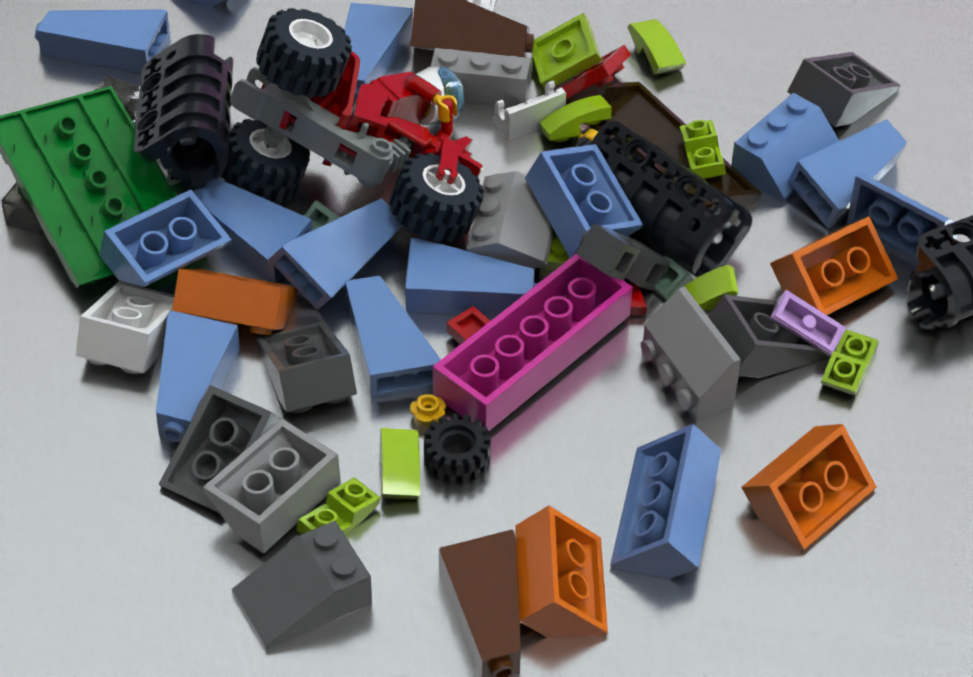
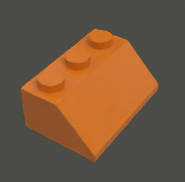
(837, 267)
(234, 299)
(810, 485)
(560, 576)

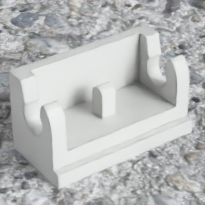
(526, 116)

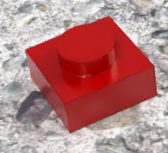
(466, 324)

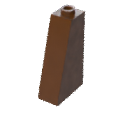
(468, 28)
(484, 596)

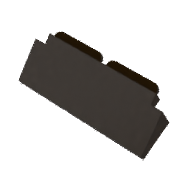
(648, 116)

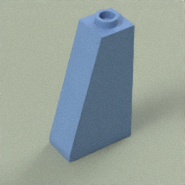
(104, 37)
(377, 37)
(828, 176)
(253, 224)
(336, 251)
(454, 280)
(388, 341)
(194, 357)

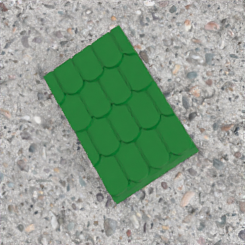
(80, 174)

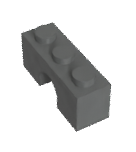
(622, 257)

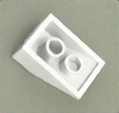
(125, 328)

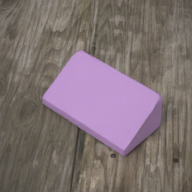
(807, 322)

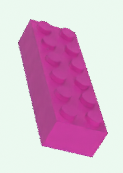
(531, 342)

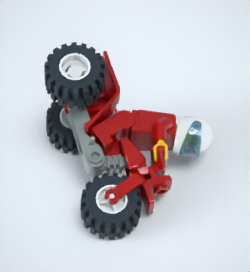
(309, 106)

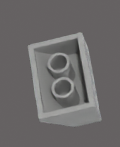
(488, 76)
(511, 223)
(692, 356)
(274, 484)

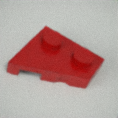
(599, 73)

